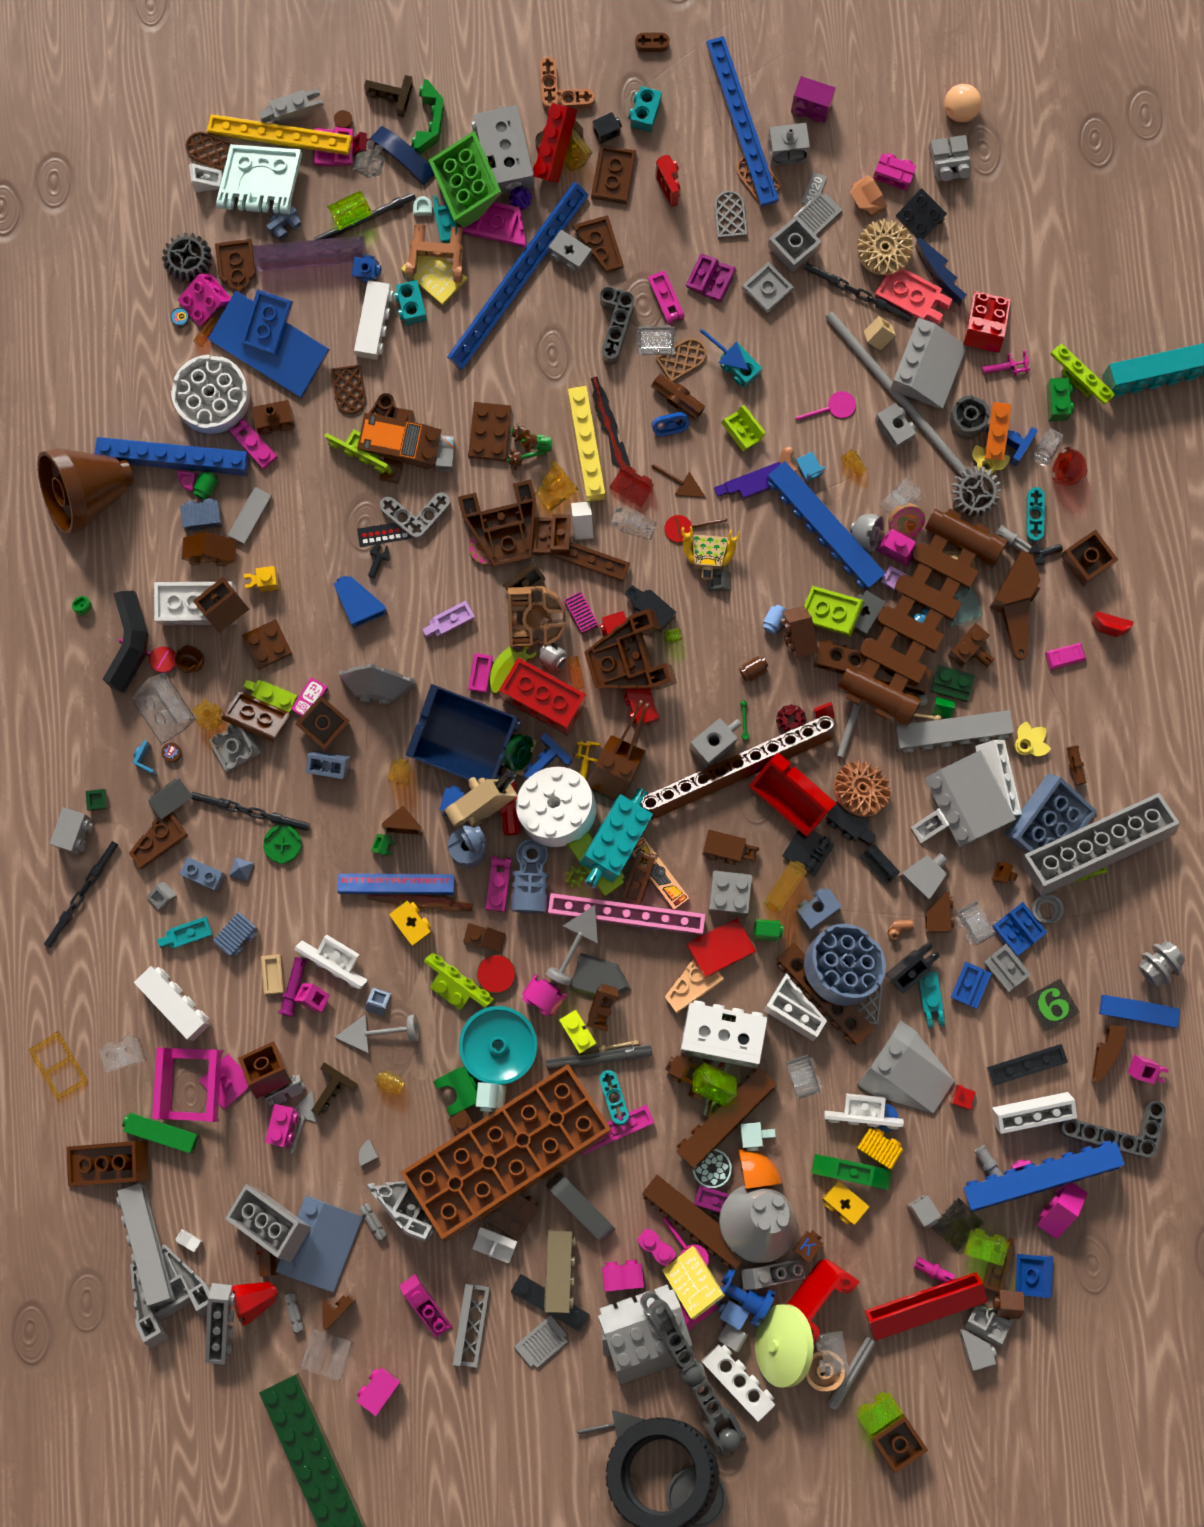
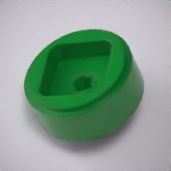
(81, 605)

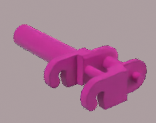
(1009, 365)

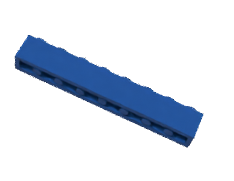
(175, 456)
(825, 526)
(1043, 1176)

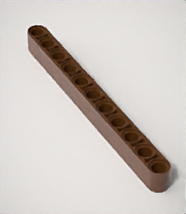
(729, 769)

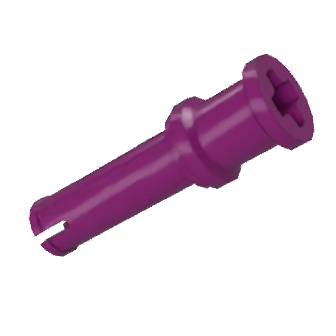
(288, 1003)

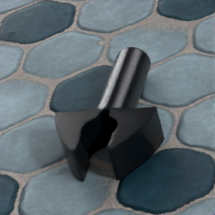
(1044, 552)
(377, 559)

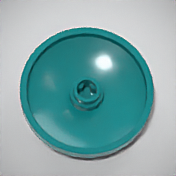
(498, 1045)

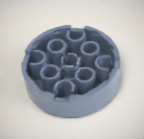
(844, 964)

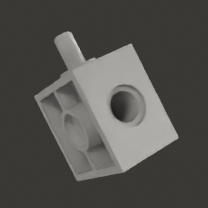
(788, 144)
(717, 732)

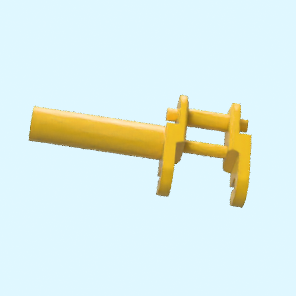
(585, 762)

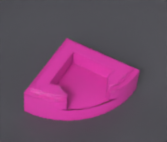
(187, 479)

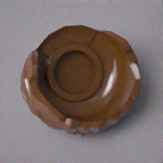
(189, 659)

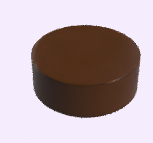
(343, 119)

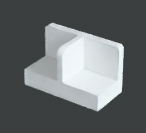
(494, 1245)

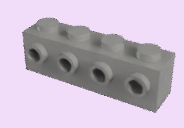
(218, 1323)

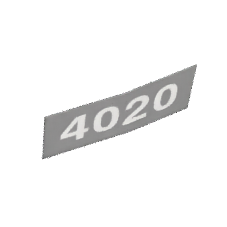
(814, 187)

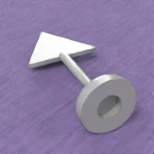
(585, 926)
(358, 1035)

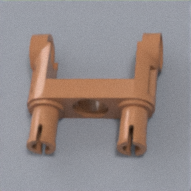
(419, 247)

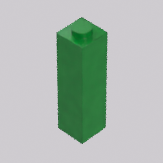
(160, 1132)

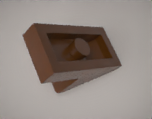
(484, 937)
(331, 1314)

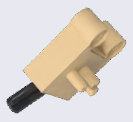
(482, 801)

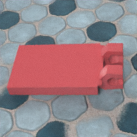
(913, 295)

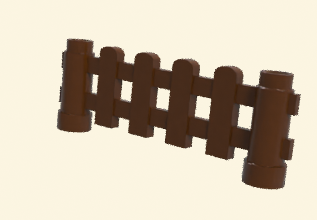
(890, 699)

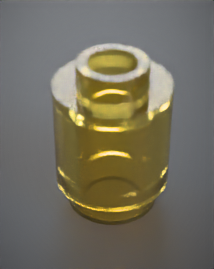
(390, 1082)

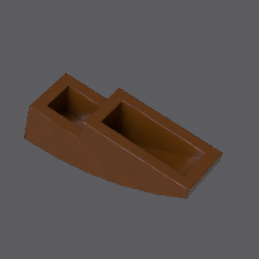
(1107, 1052)

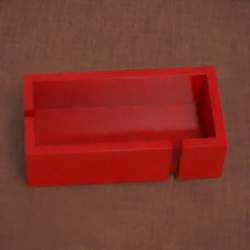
(792, 794)

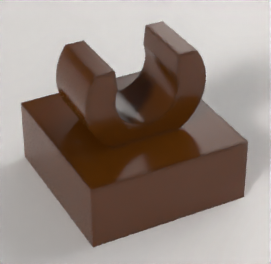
(1003, 873)

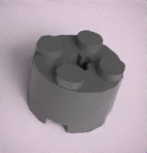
(965, 426)

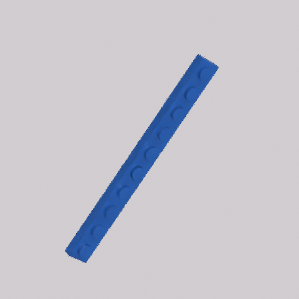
(742, 121)

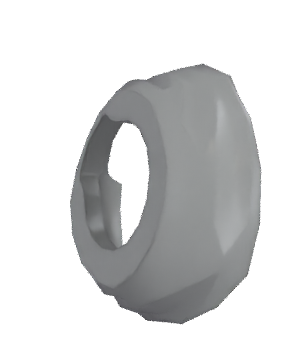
(1055, 902)

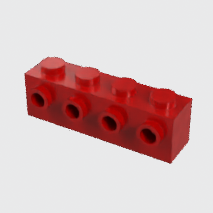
(554, 142)

